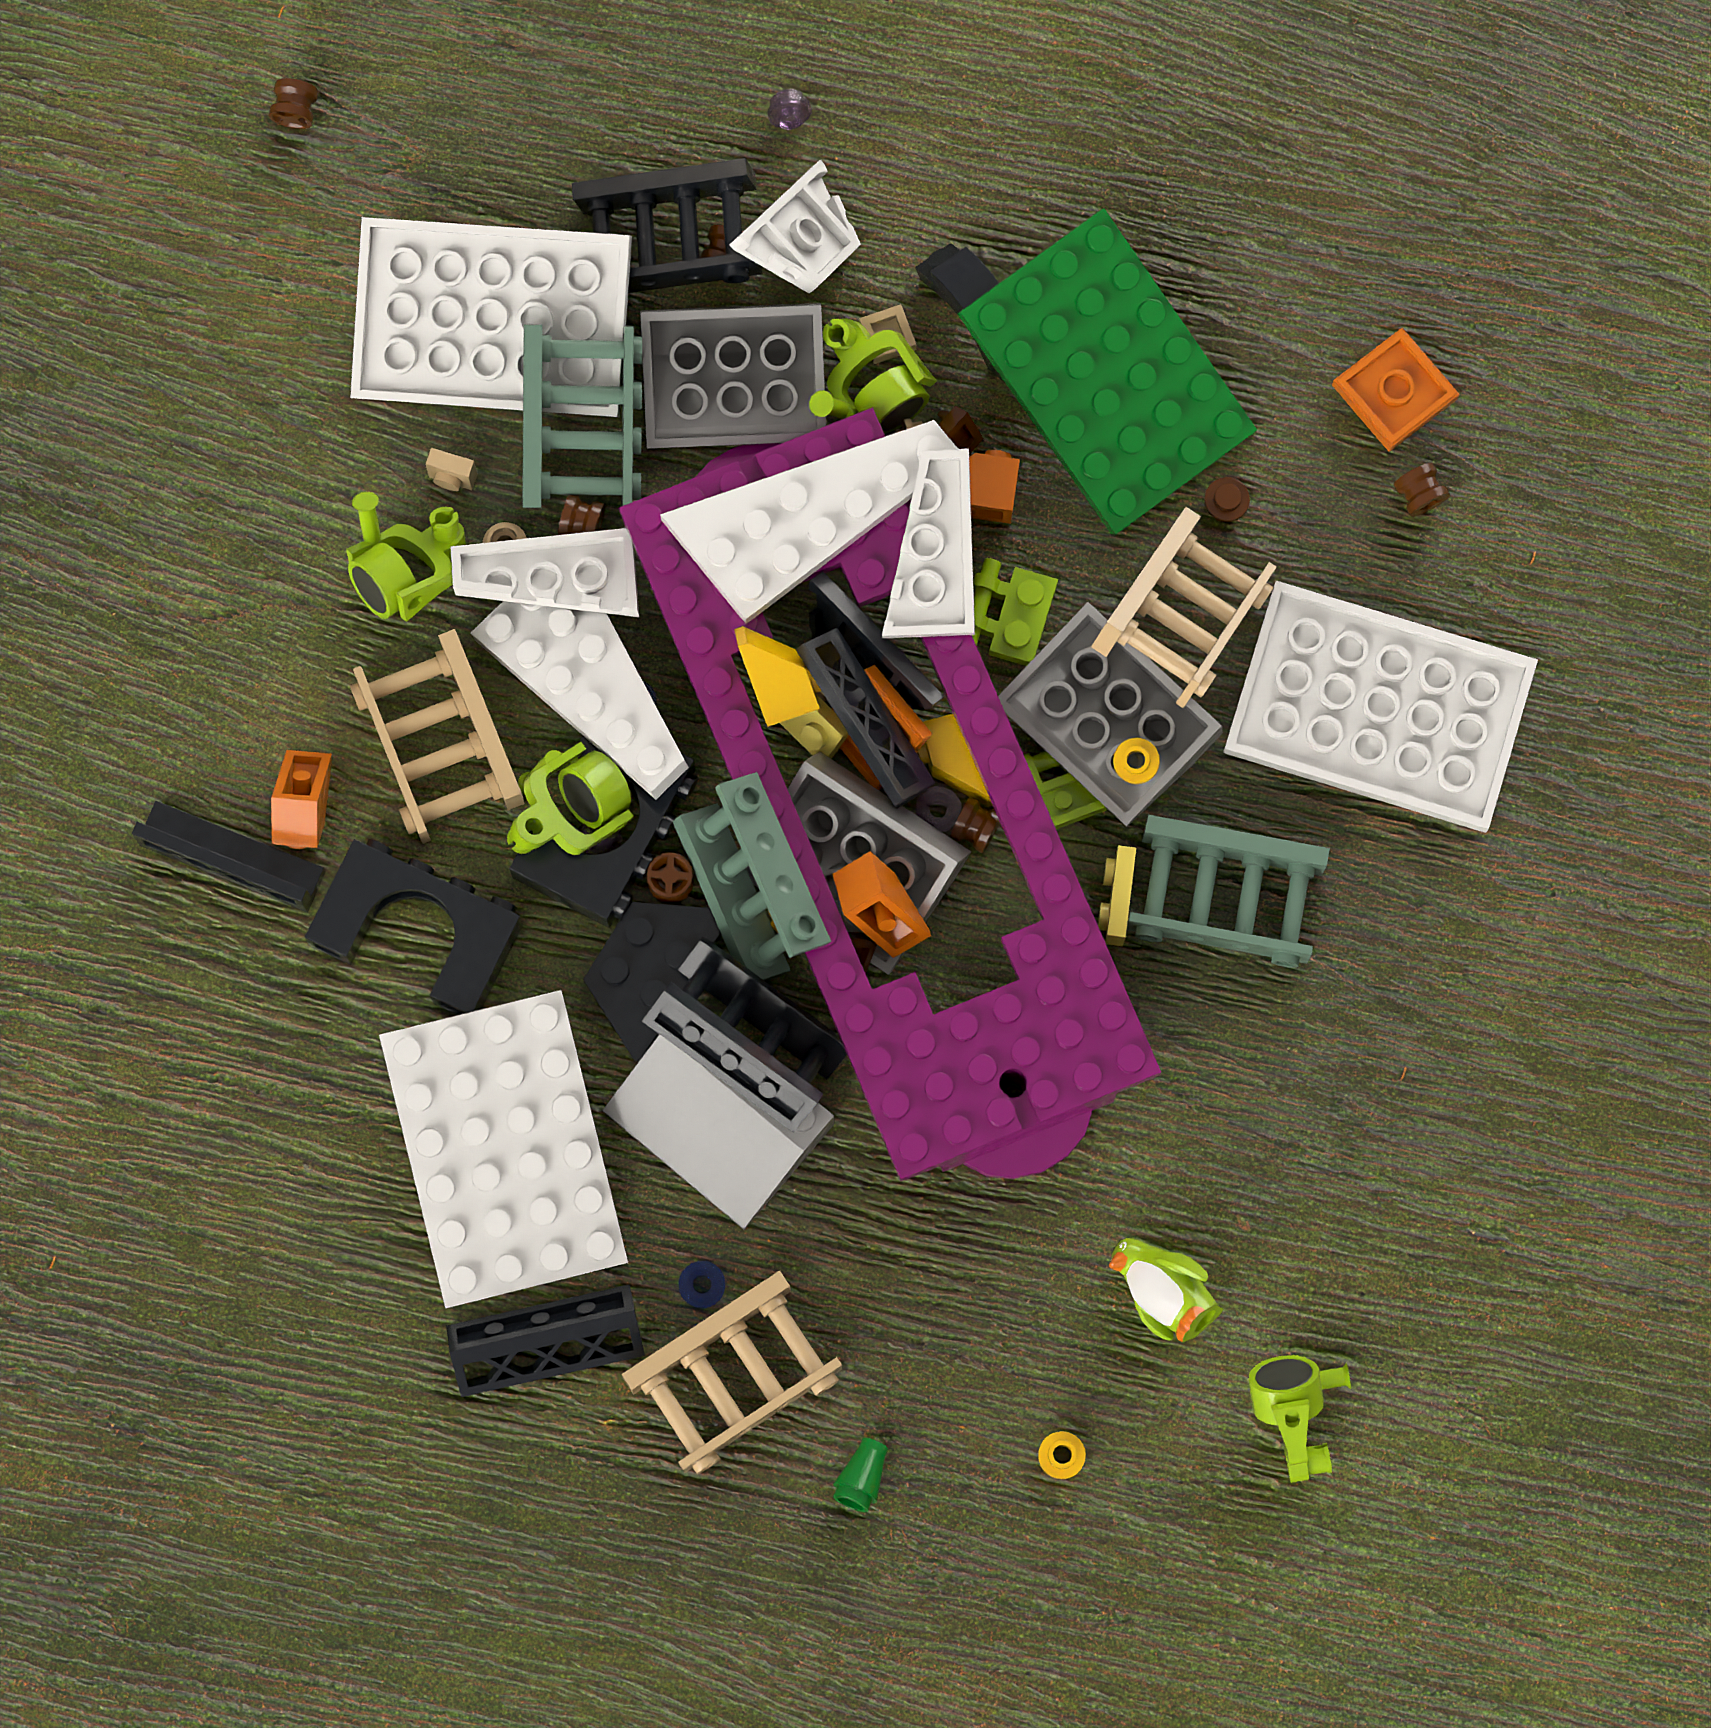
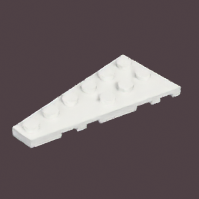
(789, 525)
(590, 681)

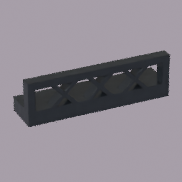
(866, 717)
(230, 856)
(532, 1328)

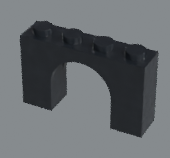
(374, 880)
(601, 882)

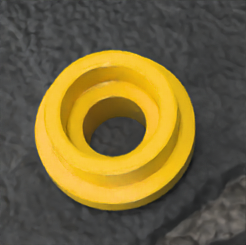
(1142, 774)
(1052, 1467)

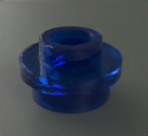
(697, 1270)

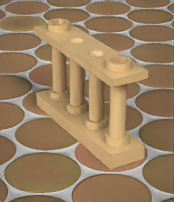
(1144, 601)
(464, 702)
(731, 1327)

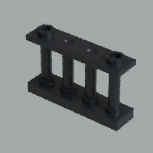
(684, 187)
(732, 1055)

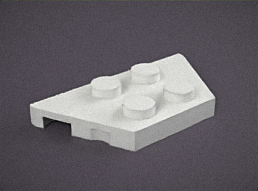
(801, 233)

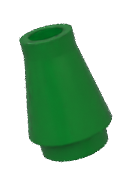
(861, 1477)

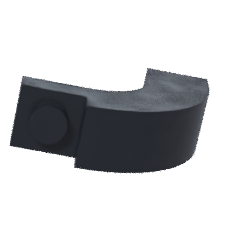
(958, 279)

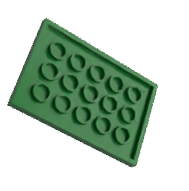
(1107, 371)

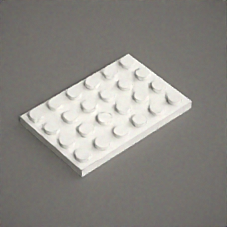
(450, 305)
(1381, 706)
(503, 1149)

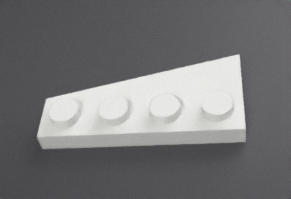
(936, 560)
(559, 571)

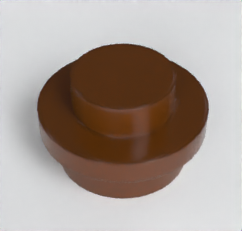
(1227, 499)

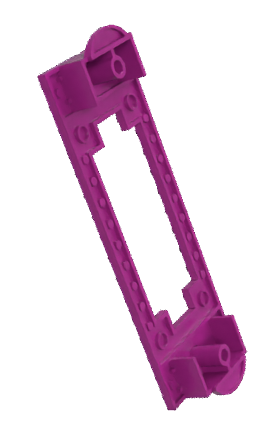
(927, 1076)

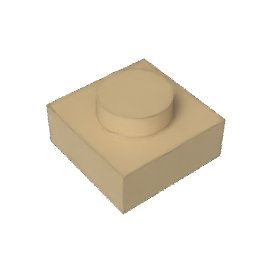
(889, 319)
(451, 470)

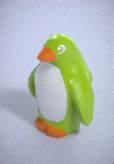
(1166, 1289)

